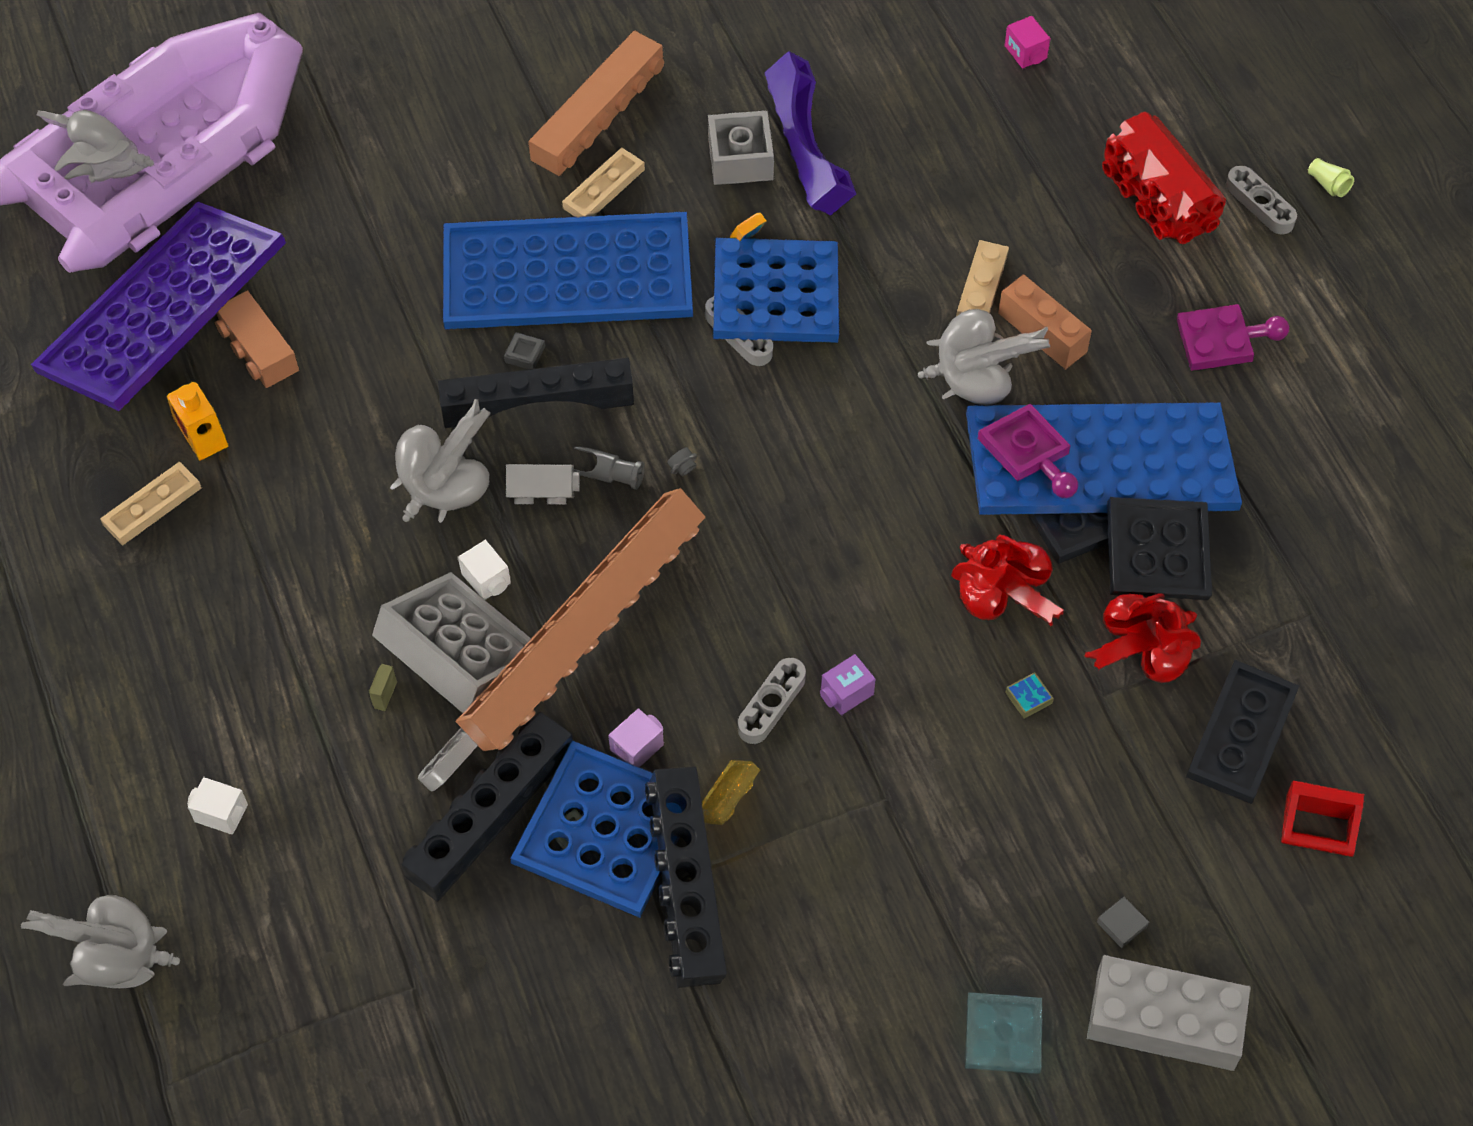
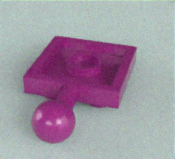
(1221, 338)
(1027, 444)

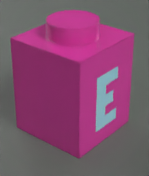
(1027, 42)

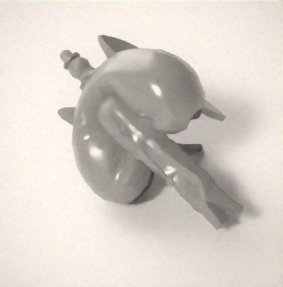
(97, 145)
(972, 360)
(438, 473)
(113, 944)

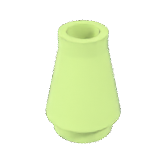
(1333, 178)

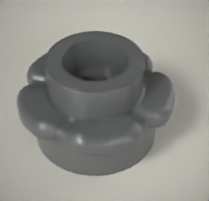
(682, 462)

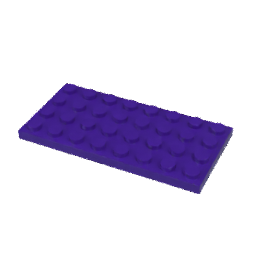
(158, 305)

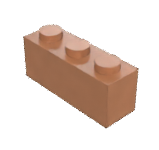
(1032, 309)
(256, 340)

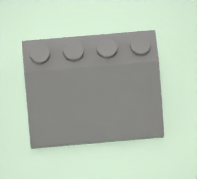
(449, 638)

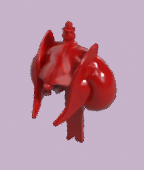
(1001, 571)
(1151, 628)

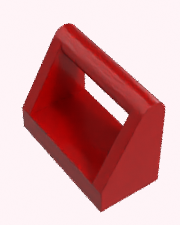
(1325, 802)

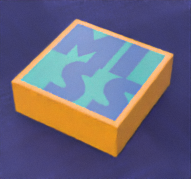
(749, 227)

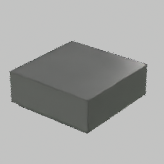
(524, 351)
(1122, 922)

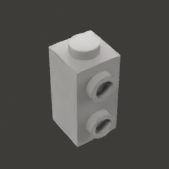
(541, 481)

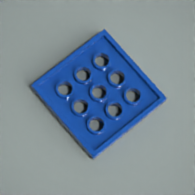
(790, 301)
(565, 866)

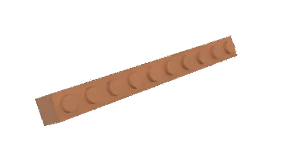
(580, 621)

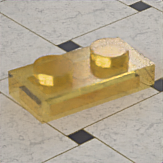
(728, 790)

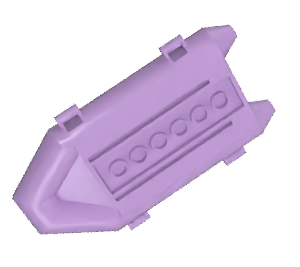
(188, 105)

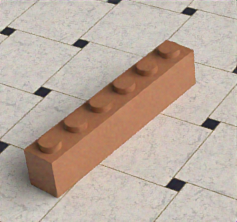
(596, 103)

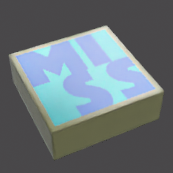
(1029, 695)

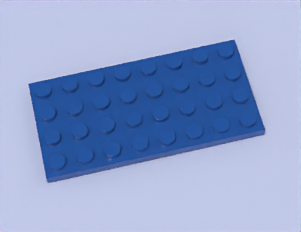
(566, 270)
(1114, 452)

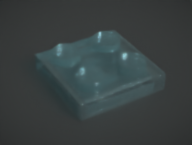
(1003, 1033)

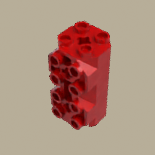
(1170, 185)

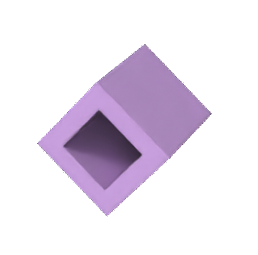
(637, 738)

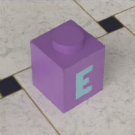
(847, 685)

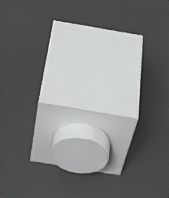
(484, 570)
(217, 805)

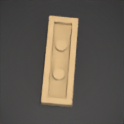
(604, 184)
(983, 277)
(151, 503)

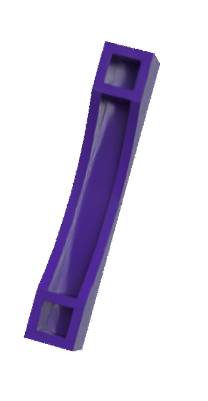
(792, 89)

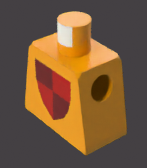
(191, 410)

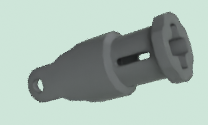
(611, 468)

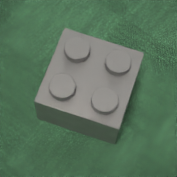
(740, 147)

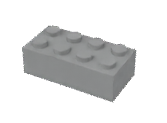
(1169, 1013)

